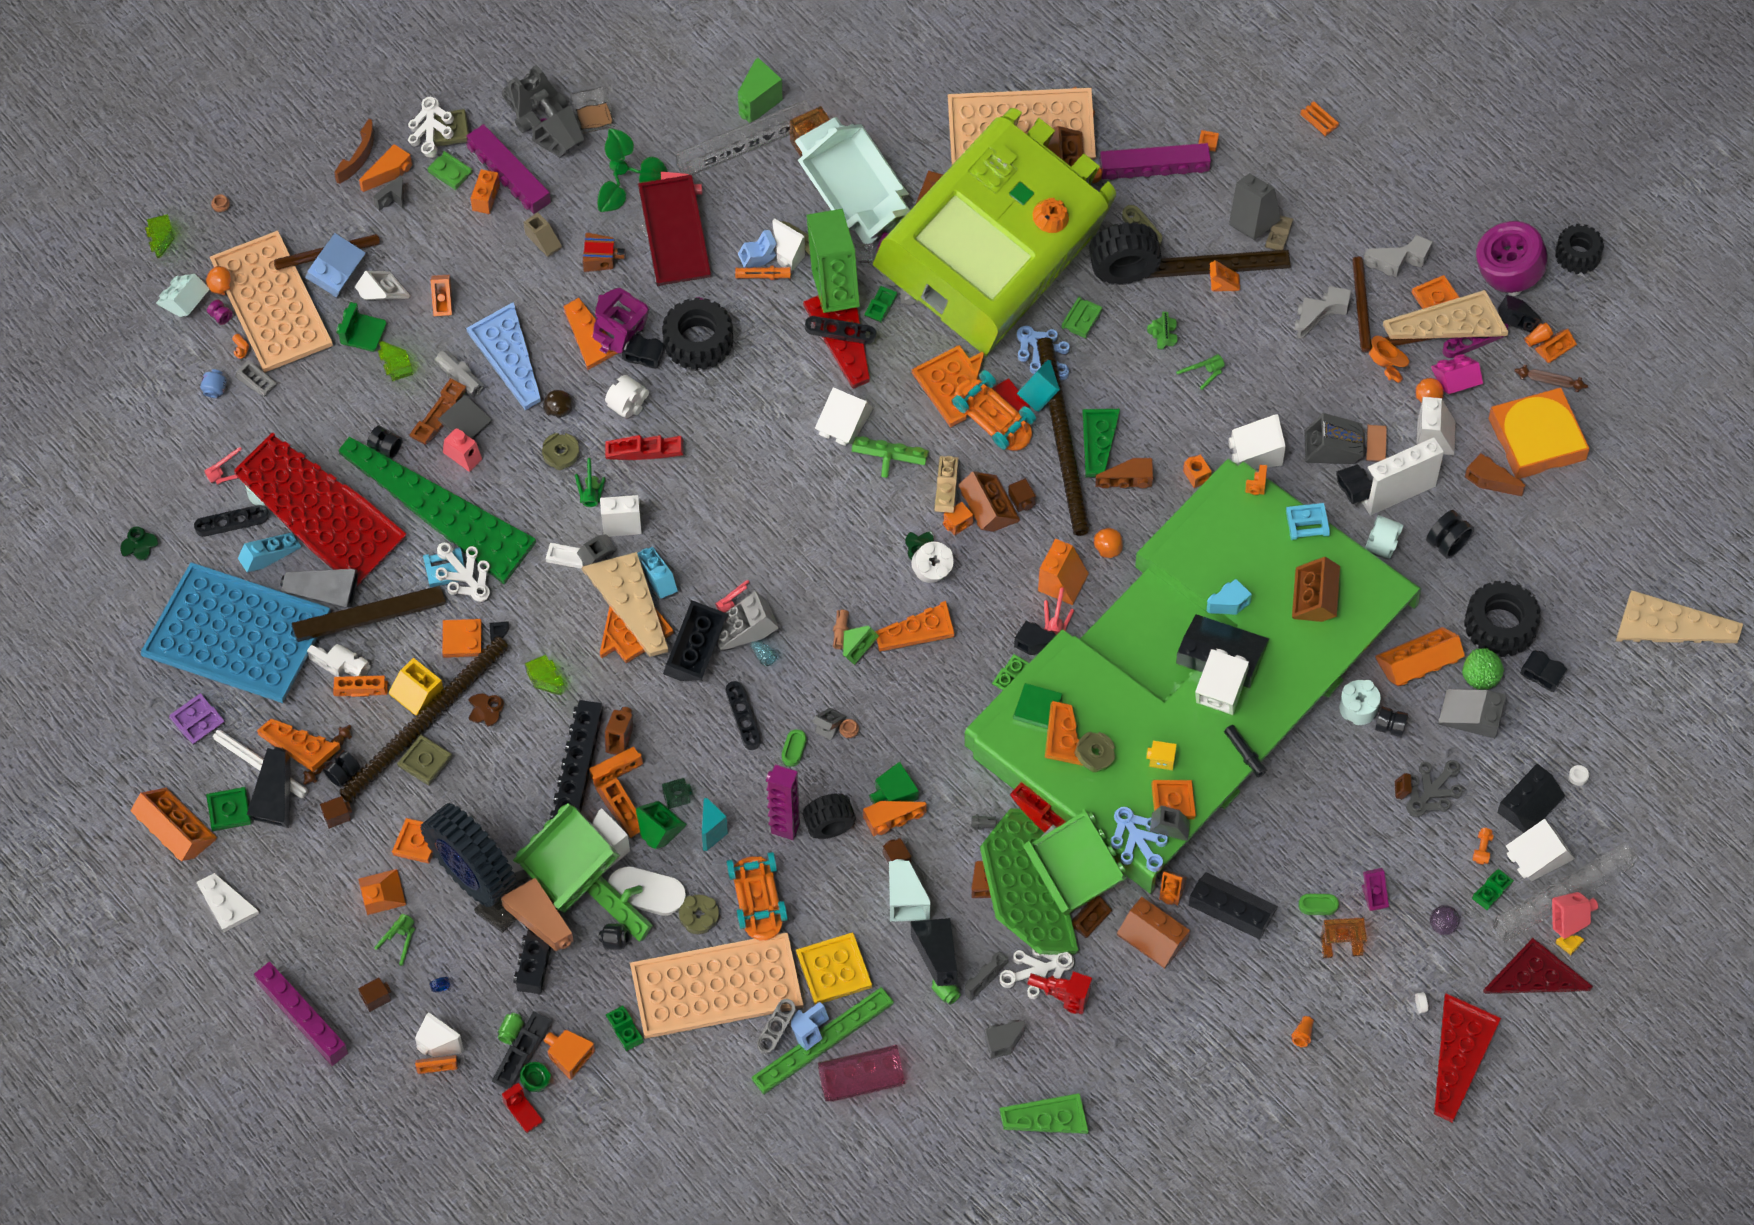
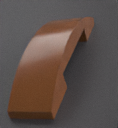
(348, 168)
(430, 426)

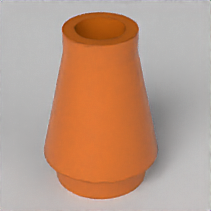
(1539, 334)
(1303, 1032)

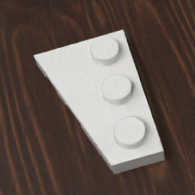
(225, 903)

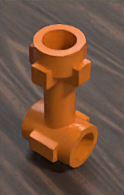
(1481, 855)

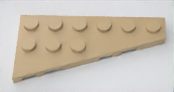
(1461, 317)
(627, 593)
(1669, 622)

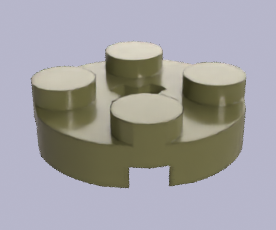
(560, 460)
(1088, 758)
(698, 903)

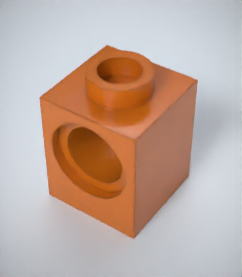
(1199, 477)
(959, 519)

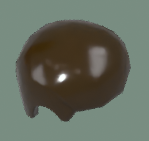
(558, 403)

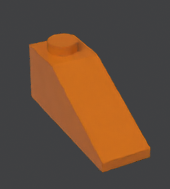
(387, 168)
(619, 805)

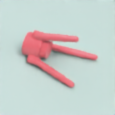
(214, 472)
(726, 603)
(1055, 624)

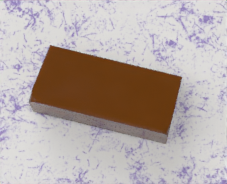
(1091, 916)

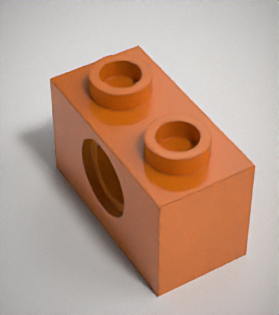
(485, 191)

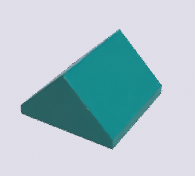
(1040, 387)
(713, 825)

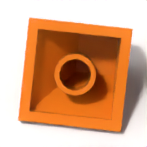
(382, 891)

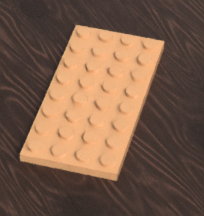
(1057, 107)
(272, 303)
(715, 985)

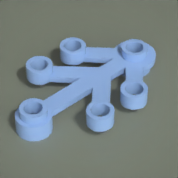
(1031, 339)
(1138, 836)

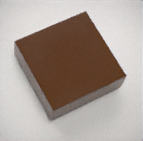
(1403, 786)

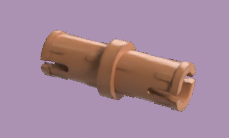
(839, 628)

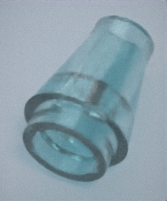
(765, 654)

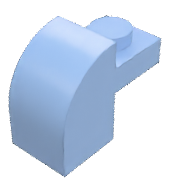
(758, 253)
(806, 1025)

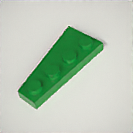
(1098, 435)

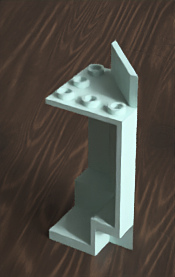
(853, 178)

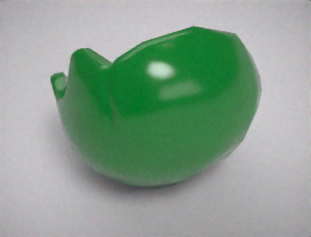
(535, 1077)

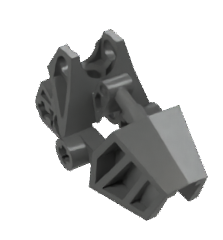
(561, 128)

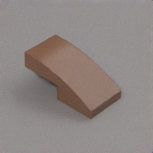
(1376, 443)

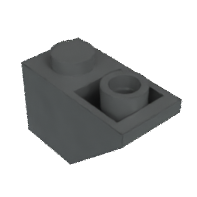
(596, 549)
(1170, 823)
(1004, 1038)

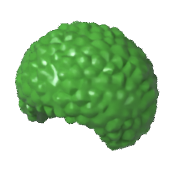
(1483, 669)

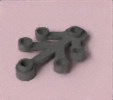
(1433, 790)

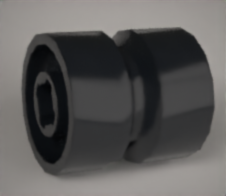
(385, 442)
(1391, 721)
(344, 766)

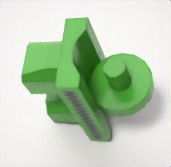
(1160, 330)

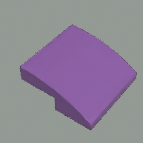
(196, 719)

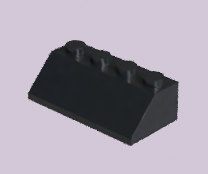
(695, 642)
(1232, 905)

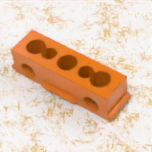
(360, 686)
(615, 766)

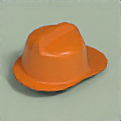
(1386, 354)

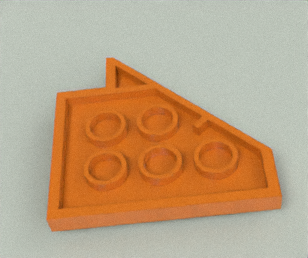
(943, 375)
(619, 638)

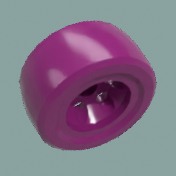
(1516, 268)

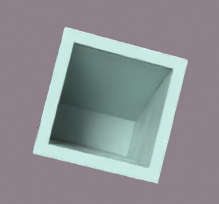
(906, 893)

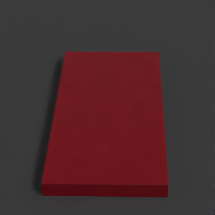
(674, 230)

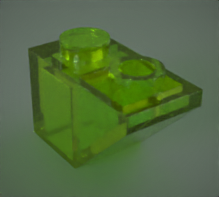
(161, 232)
(396, 361)
(543, 675)

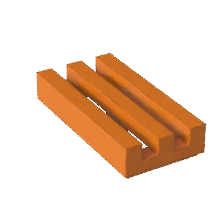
(1321, 116)

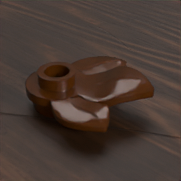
(483, 709)

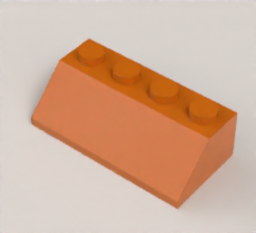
(1421, 656)
(172, 823)

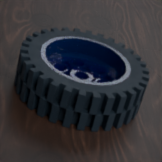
(468, 855)

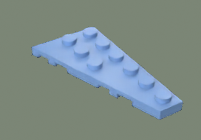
(505, 349)

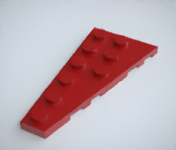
(848, 354)
(1463, 1043)

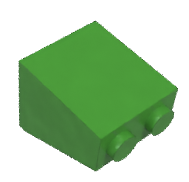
(759, 91)

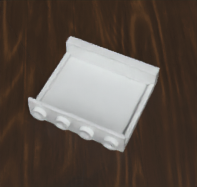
(1404, 475)

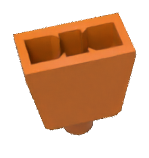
(569, 1051)

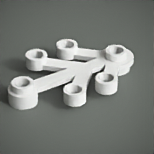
(429, 107)
(463, 574)
(1038, 968)

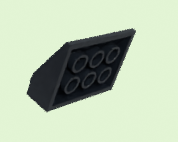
(1210, 634)

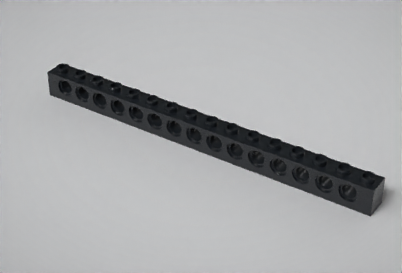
(586, 711)

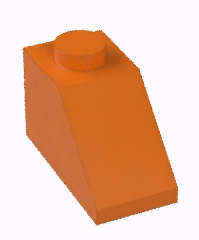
(441, 295)

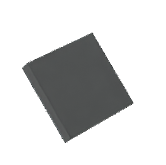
(466, 417)

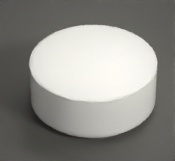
(1578, 775)
(1421, 1002)

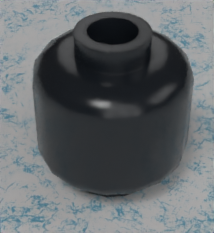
(614, 936)

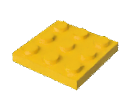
(833, 968)

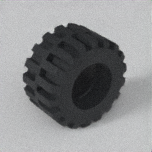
(1582, 237)
(829, 816)

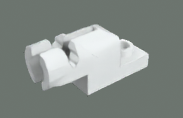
(339, 661)

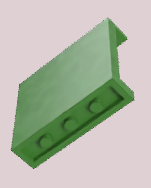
(566, 856)
(1076, 862)

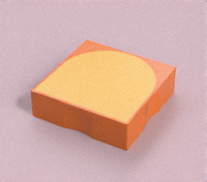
(1538, 433)

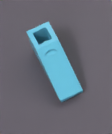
(266, 551)
(657, 572)

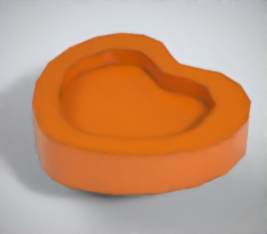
(1392, 373)

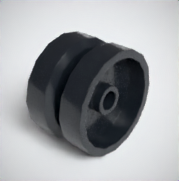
(1450, 534)

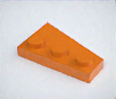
(1062, 734)

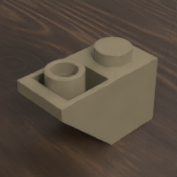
(541, 234)

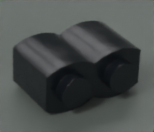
(643, 351)
(1354, 483)
(1543, 670)

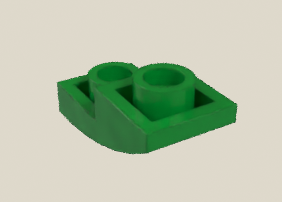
(1492, 889)
(624, 1028)

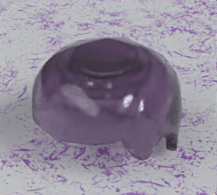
(1444, 920)

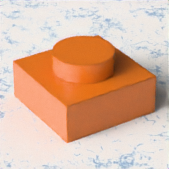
(1210, 138)

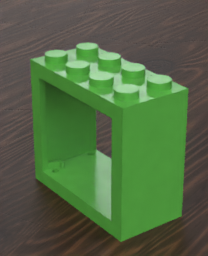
(830, 260)

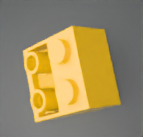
(415, 686)

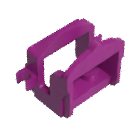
(605, 313)

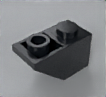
(1518, 314)
(1032, 638)

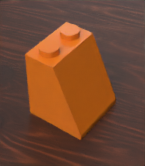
(1062, 569)

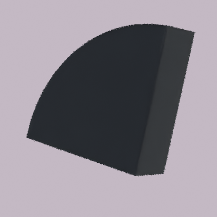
(498, 629)

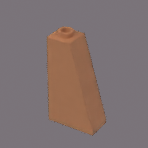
(537, 912)

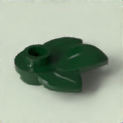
(914, 542)
(138, 546)

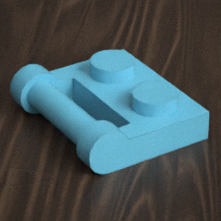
(1307, 515)
(431, 571)

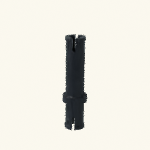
(1250, 757)

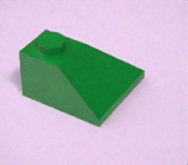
(658, 824)

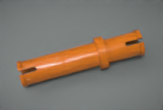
(741, 272)

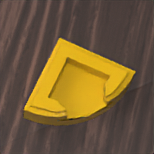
(1570, 944)

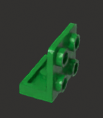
(359, 329)

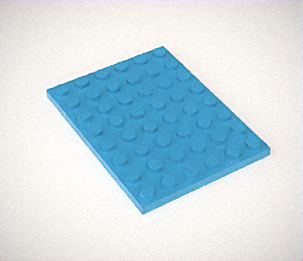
(233, 632)

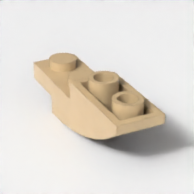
(946, 484)

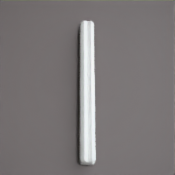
(253, 759)

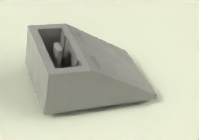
(747, 622)

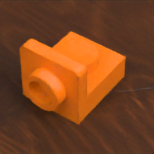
(1257, 485)

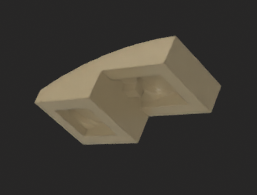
(1279, 234)

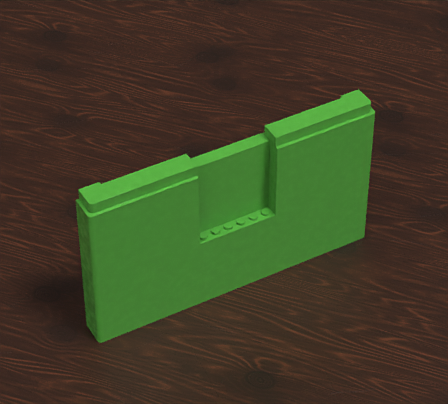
(1127, 675)

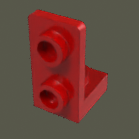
(521, 1108)

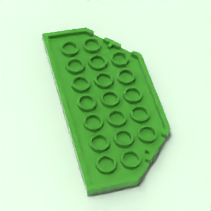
(1018, 891)

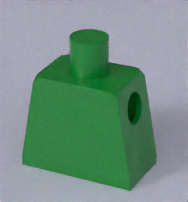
(894, 786)

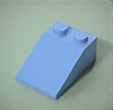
(335, 265)

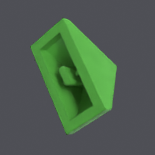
(857, 642)

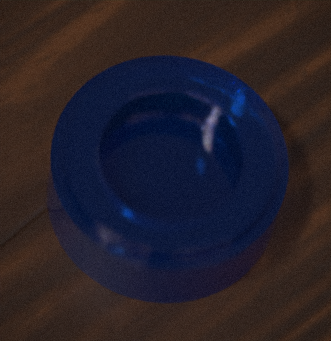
(440, 984)

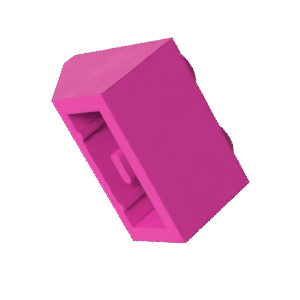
(1457, 373)

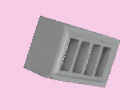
(249, 366)

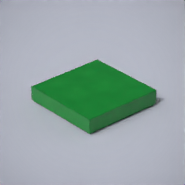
(1035, 705)
(228, 809)

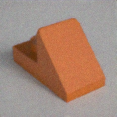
(1223, 278)

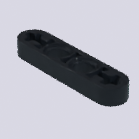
(839, 333)
(230, 518)
(739, 716)

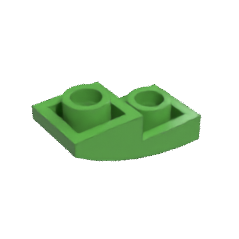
(1010, 672)

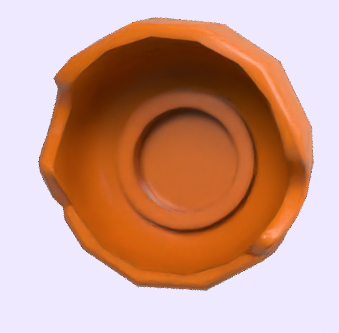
(218, 280)
(1429, 388)
(1108, 542)

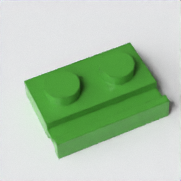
(449, 170)
(1082, 317)

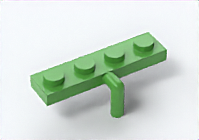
(889, 451)
(620, 908)

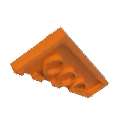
(582, 325)
(925, 627)
(299, 745)

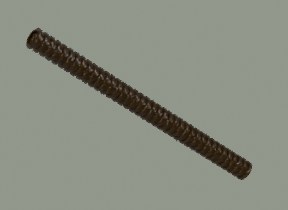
(1064, 445)
(423, 719)

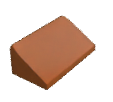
(1556, 345)
(436, 1064)

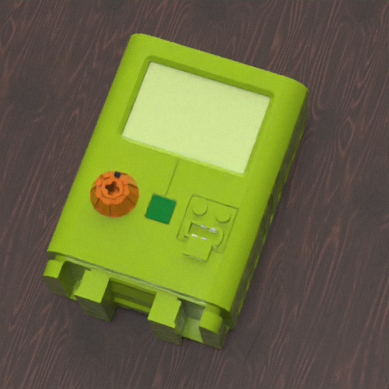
(995, 230)

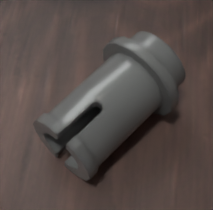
(983, 822)

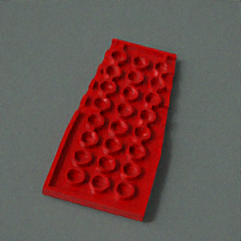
(318, 508)

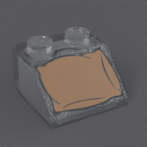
(592, 109)

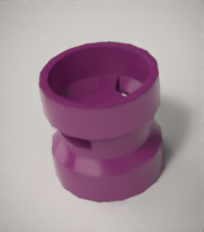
(221, 313)

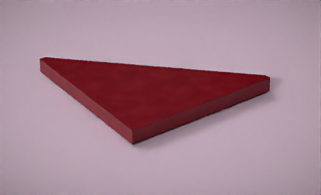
(1536, 971)

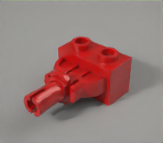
(1072, 992)

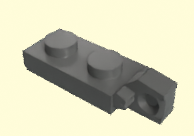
(985, 976)

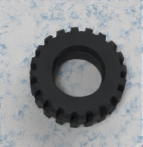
(1125, 253)
(692, 314)
(1508, 598)

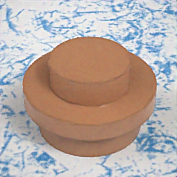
(220, 203)
(849, 728)

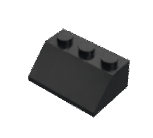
(1531, 799)

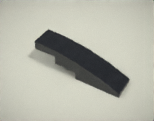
(521, 1051)

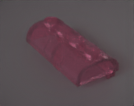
(861, 1073)

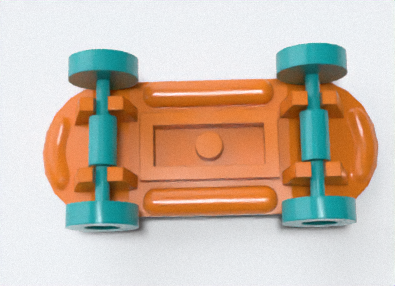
(994, 414)
(760, 909)

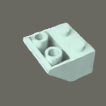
(183, 294)

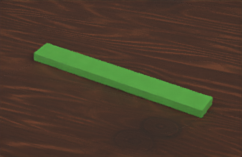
(831, 1035)

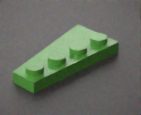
(1049, 1115)

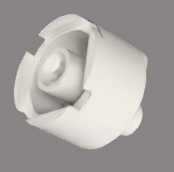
(626, 397)
(923, 567)

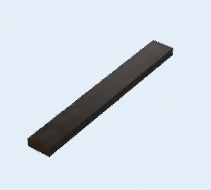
(1236, 261)
(368, 613)

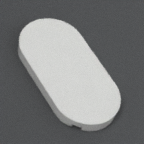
(659, 895)

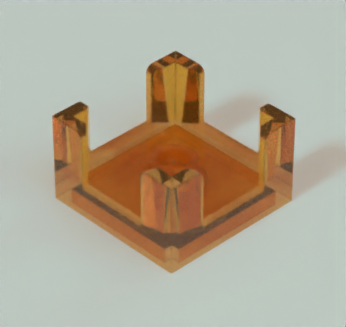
(806, 123)
(1343, 930)

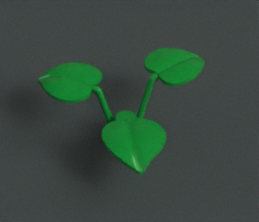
(616, 148)

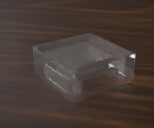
(864, 253)

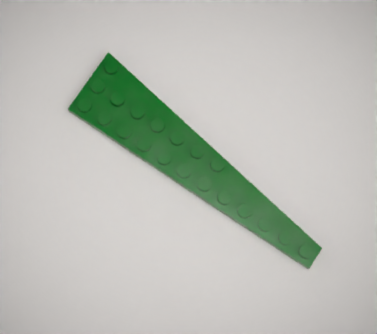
(445, 512)

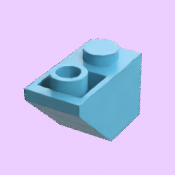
(1230, 599)

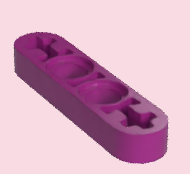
(1462, 348)

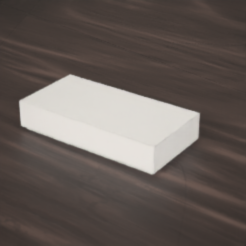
(564, 555)

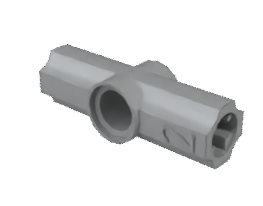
(459, 372)

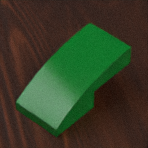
(881, 304)

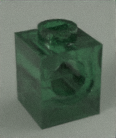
(676, 800)

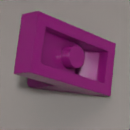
(1375, 889)

